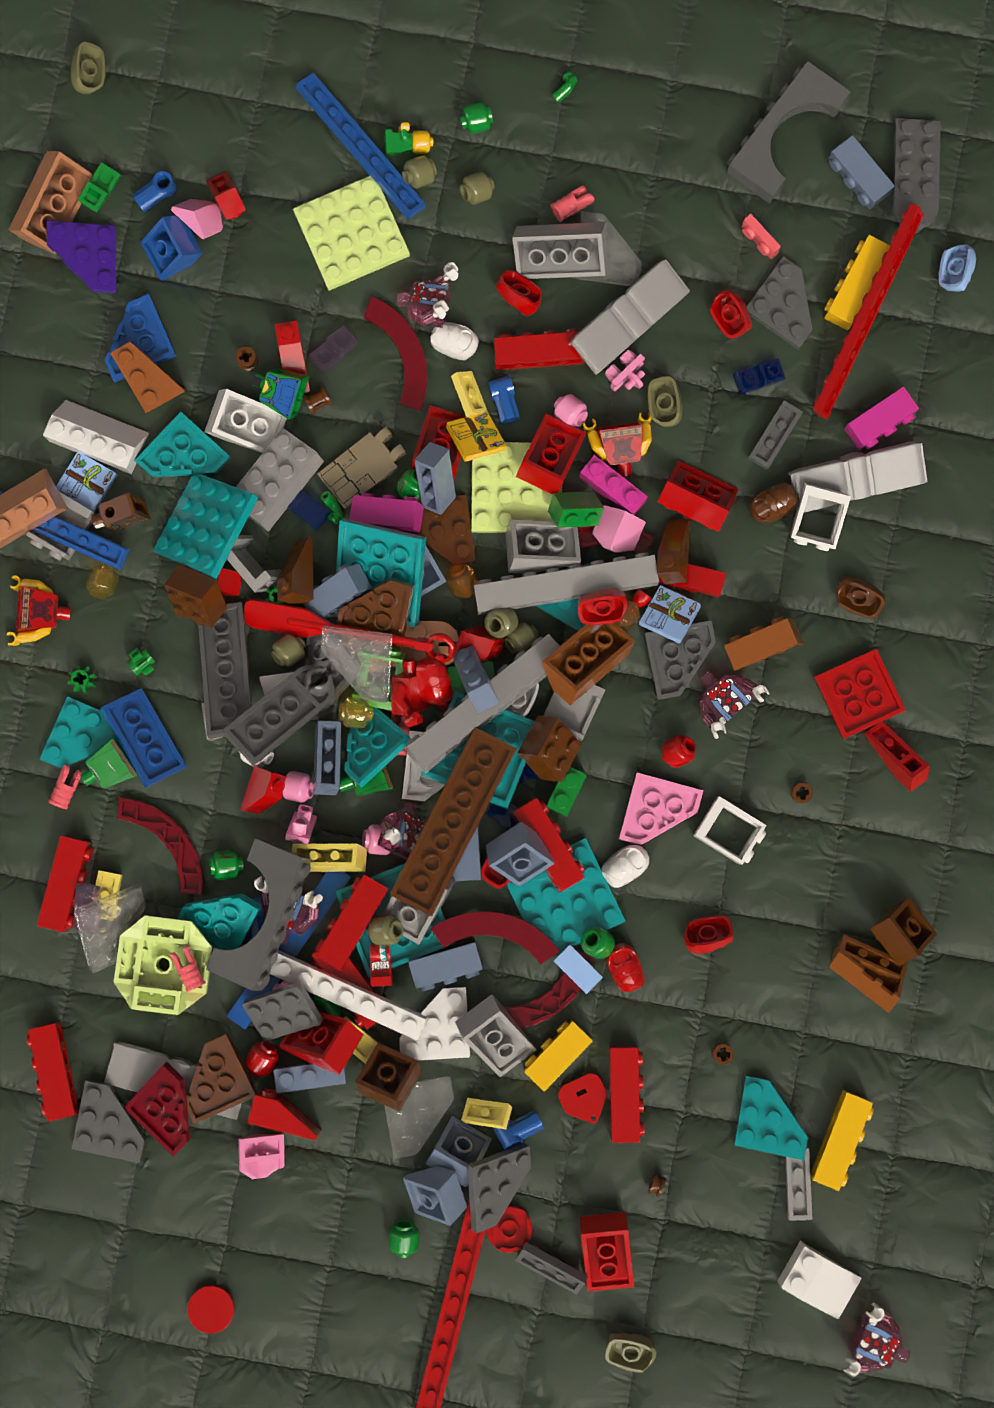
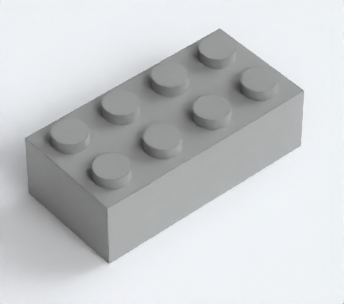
(279, 477)

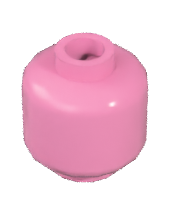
(570, 410)
(298, 787)
(370, 840)

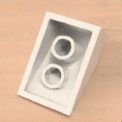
(243, 421)
(818, 1280)

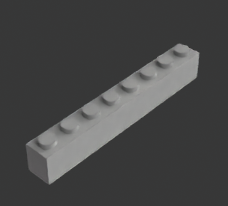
(566, 584)
(459, 722)

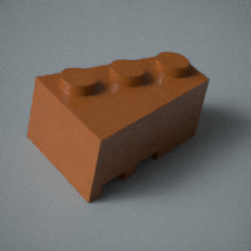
(145, 377)
(763, 642)
(869, 971)

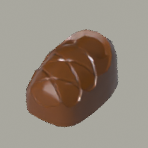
(774, 503)
(859, 597)

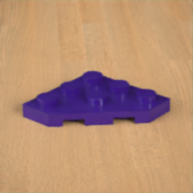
(87, 252)

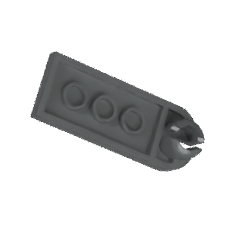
(916, 168)
(280, 713)

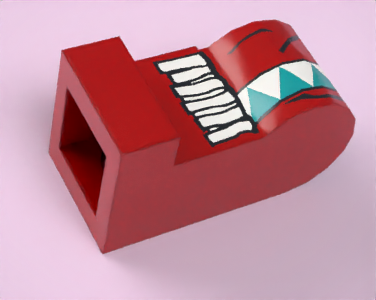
(380, 965)

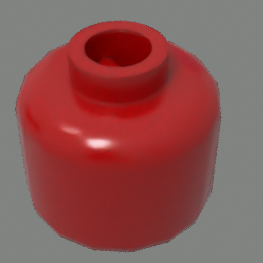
(678, 751)
(262, 1058)

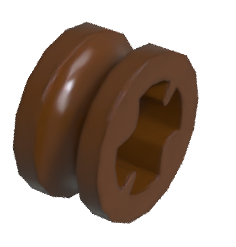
(797, 788)
(717, 1058)
(656, 1185)

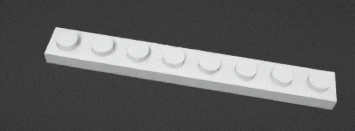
(349, 995)

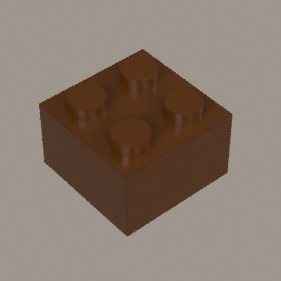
(195, 596)
(549, 748)
(903, 931)
(388, 1077)

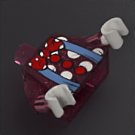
(430, 299)
(726, 699)
(401, 831)
(305, 910)
(876, 1344)

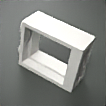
(827, 494)
(710, 817)

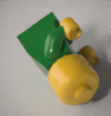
(403, 142)

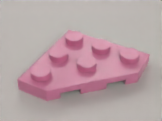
(656, 807)

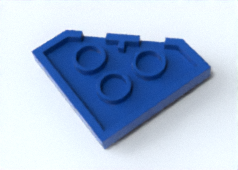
(145, 329)

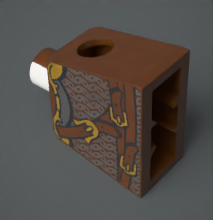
(121, 512)

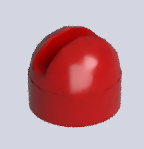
(641, 598)

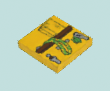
(476, 436)

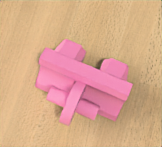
(632, 364)
(301, 825)

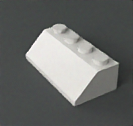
(96, 436)

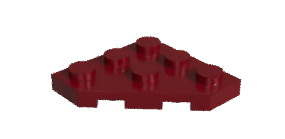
(163, 1109)

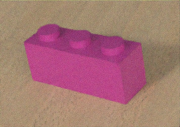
(882, 419)
(612, 486)
(388, 512)

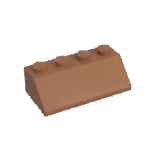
(50, 197)
(28, 506)

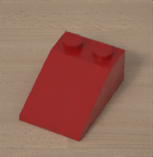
(435, 431)
(550, 454)
(326, 1044)
(279, 1114)
(606, 1251)

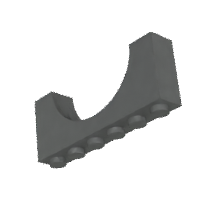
(808, 92)
(284, 877)

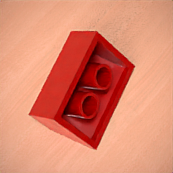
(698, 495)

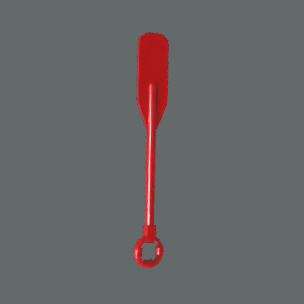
(305, 623)

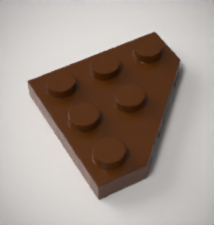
(450, 532)
(381, 609)
(218, 1080)

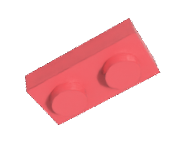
(765, 242)

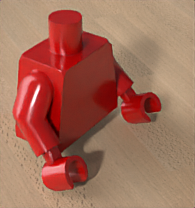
(406, 695)

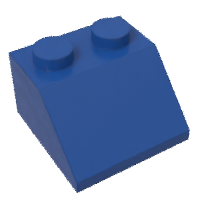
(171, 246)

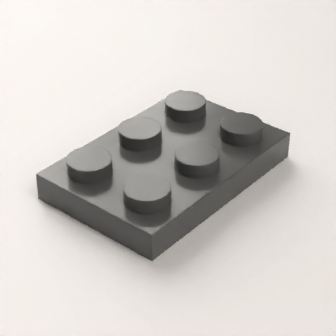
(282, 1011)

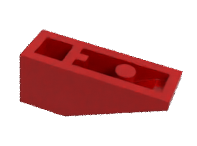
(291, 348)
(898, 756)

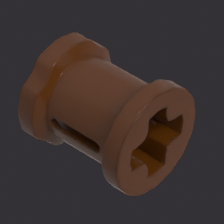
(253, 360)
(317, 400)

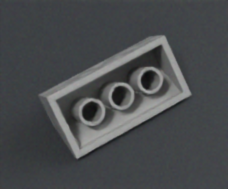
(561, 250)

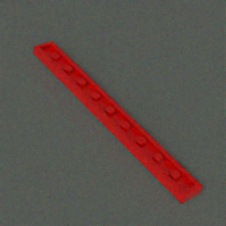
(870, 306)
(451, 1315)

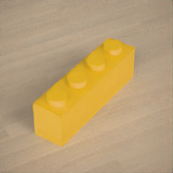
(857, 282)
(841, 1140)

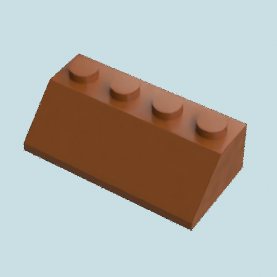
(586, 659)

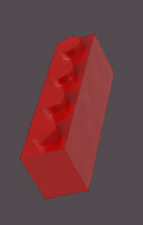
(535, 350)
(565, 870)
(65, 874)
(352, 922)
(351, 974)
(53, 1071)
(624, 1094)

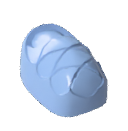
(957, 267)

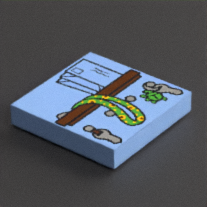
(86, 481)
(670, 614)

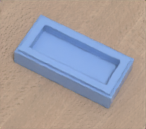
(578, 969)

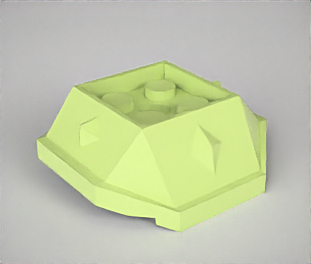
(138, 968)

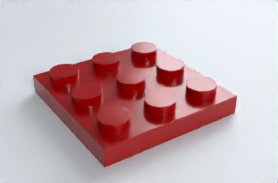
(859, 694)

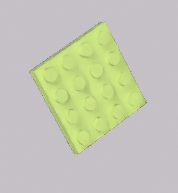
(351, 232)
(501, 495)

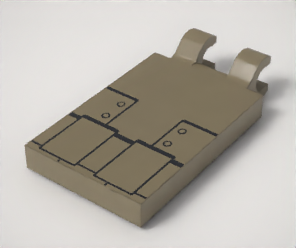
(361, 467)

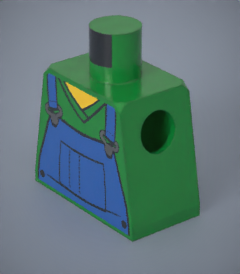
(282, 390)

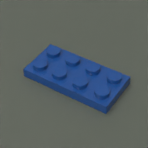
(143, 737)

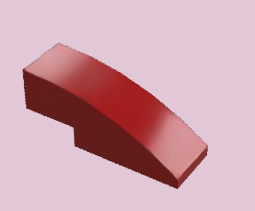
(702, 581)

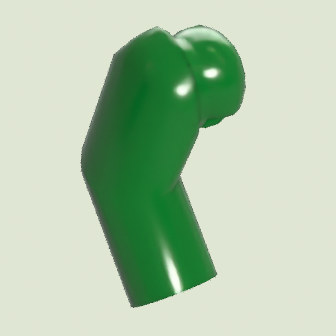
(564, 90)
(337, 513)
(330, 1007)

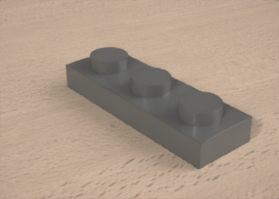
(775, 435)
(551, 1268)

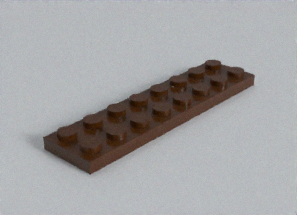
(453, 821)

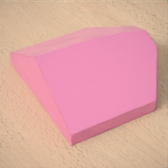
(200, 216)
(618, 530)
(261, 1154)

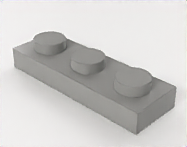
(798, 1188)

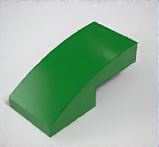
(99, 188)

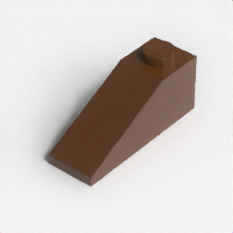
(674, 552)
(296, 576)

